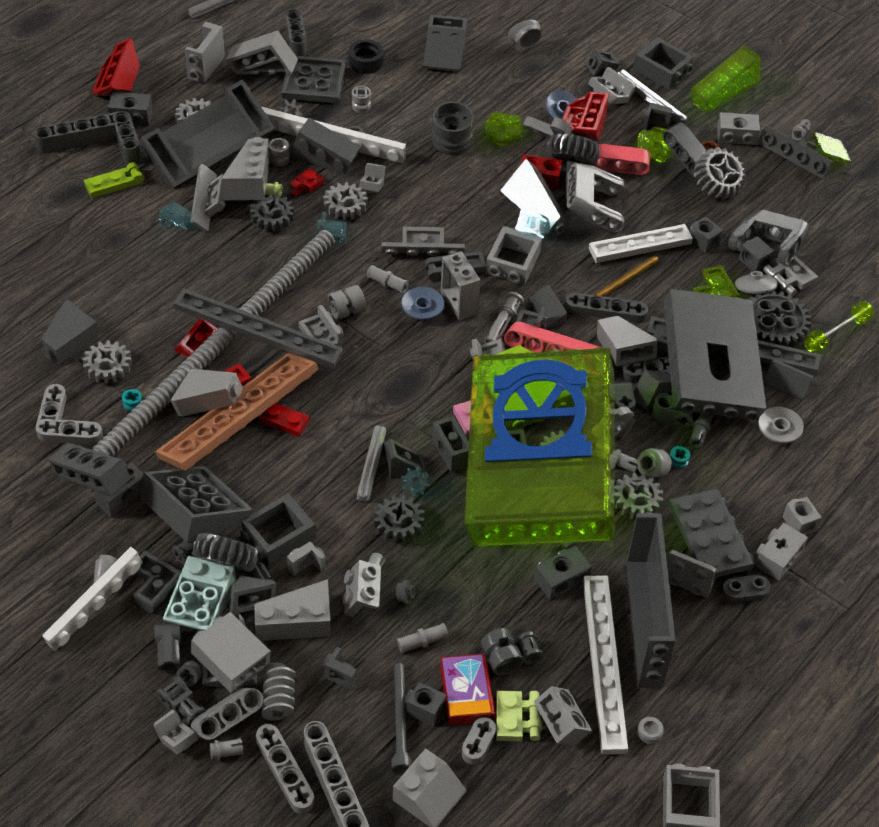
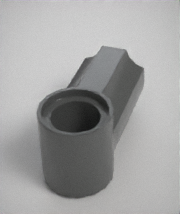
(168, 643)

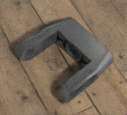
(772, 226)

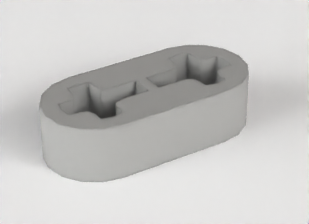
(483, 743)

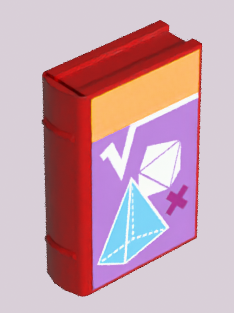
(467, 689)

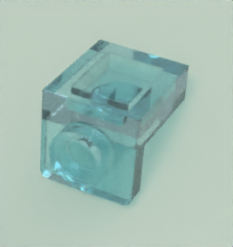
(177, 214)
(336, 228)

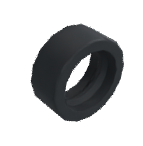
(366, 47)

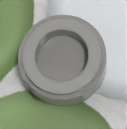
(650, 730)

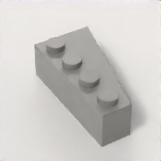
(248, 172)

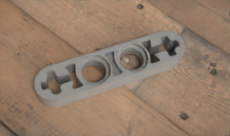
(289, 766)

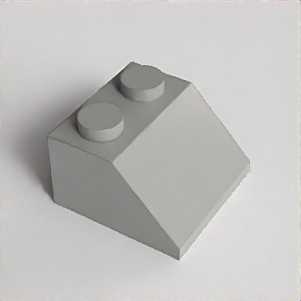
(428, 789)

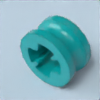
(127, 403)
(681, 451)

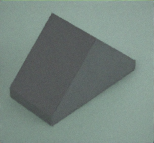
(650, 386)
(249, 592)

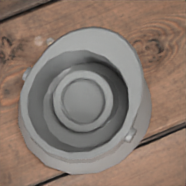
(525, 34)

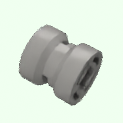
(361, 99)
(279, 152)

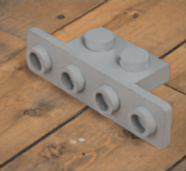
(207, 198)
(422, 240)

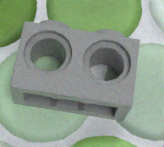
(562, 716)

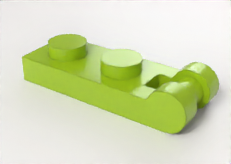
(114, 181)

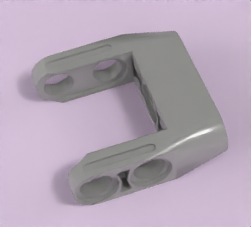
(581, 195)

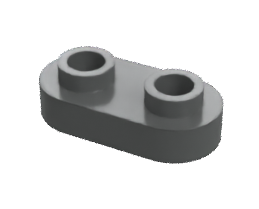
(747, 589)

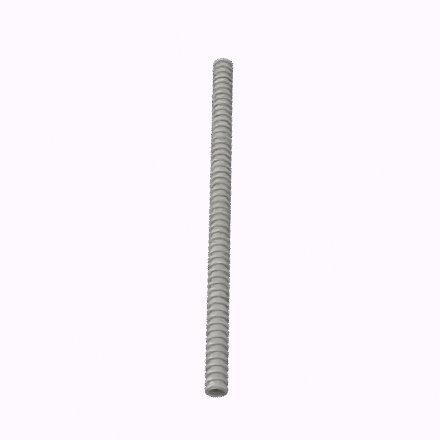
(213, 346)

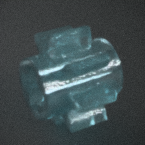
(422, 483)

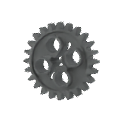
(780, 318)

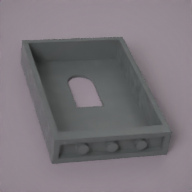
(718, 320)

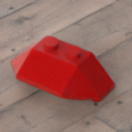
(118, 70)
(588, 115)

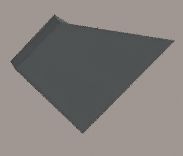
(400, 458)

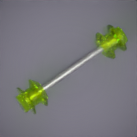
(818, 340)

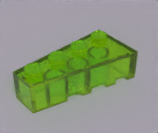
(727, 80)

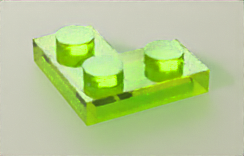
(717, 283)

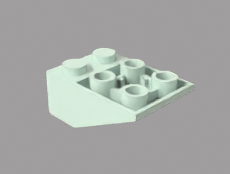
(200, 593)

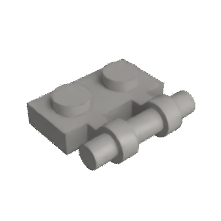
(795, 271)

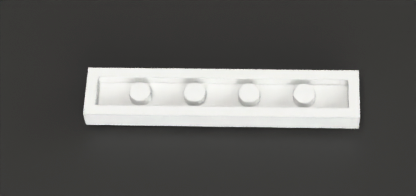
(640, 243)
(92, 599)

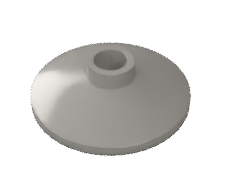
(756, 283)
(781, 425)

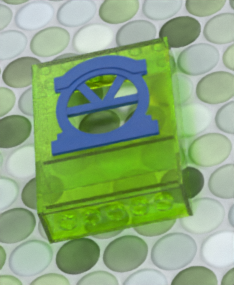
(551, 489)

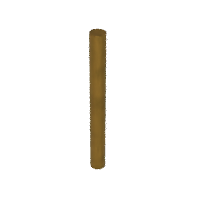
(627, 277)

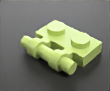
(509, 716)

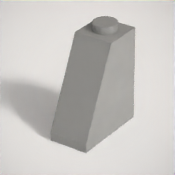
(626, 341)
(206, 391)

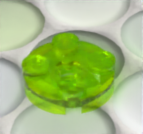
(512, 126)
(647, 141)

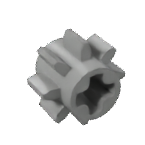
(285, 108)

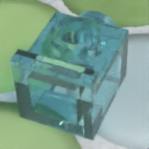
(533, 223)

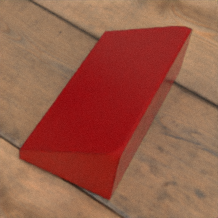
(195, 337)

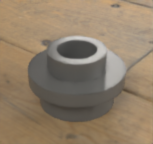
(405, 592)

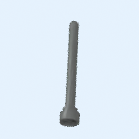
(401, 759)

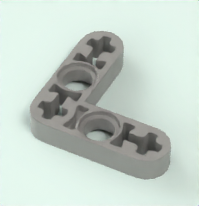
(547, 130)
(54, 422)

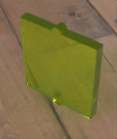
(831, 147)

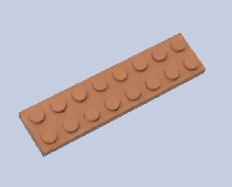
(223, 422)

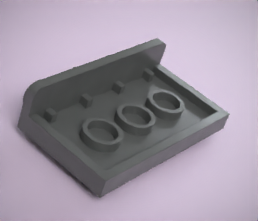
(712, 532)

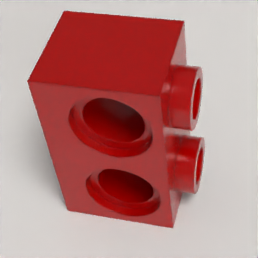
(548, 167)

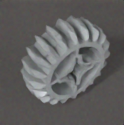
(715, 175)

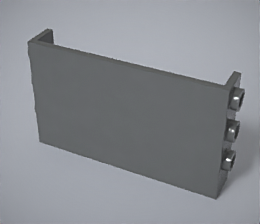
(650, 601)

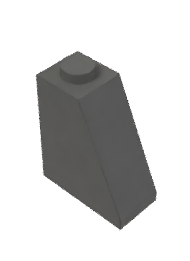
(68, 333)

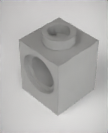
(802, 516)

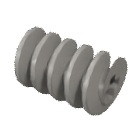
(278, 691)

